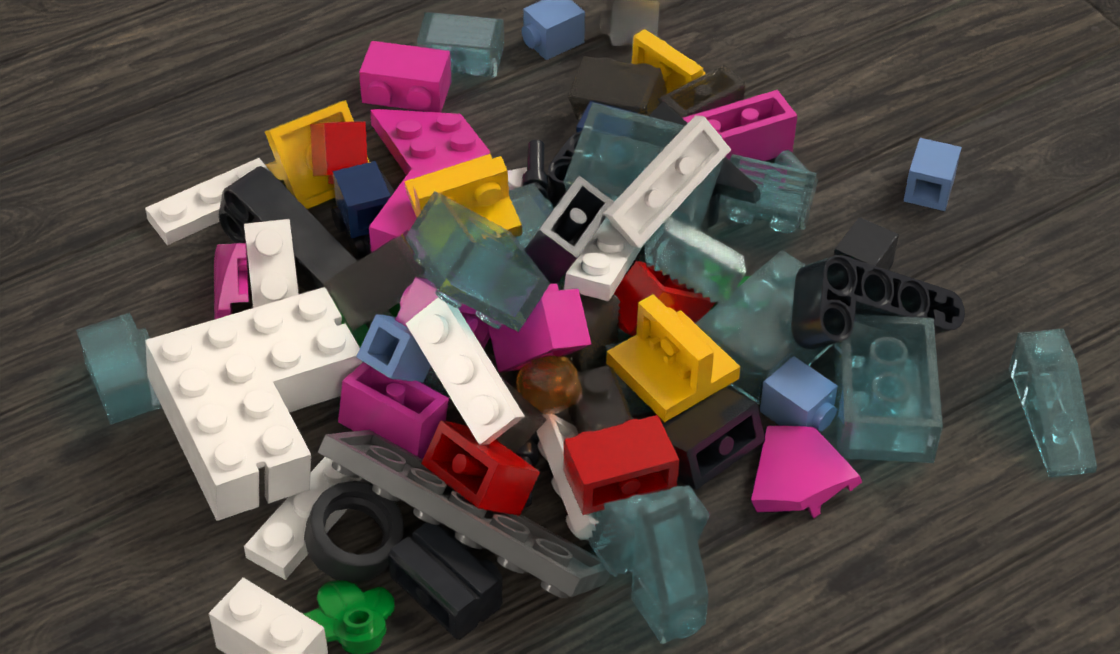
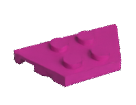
(427, 139)

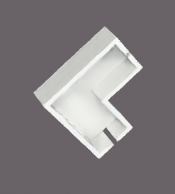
(233, 390)

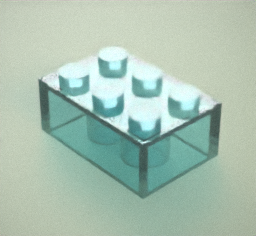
(620, 146)
(476, 263)
(757, 325)
(888, 390)

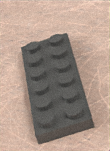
(516, 539)

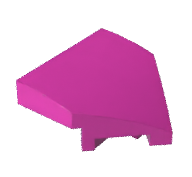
(230, 277)
(799, 471)

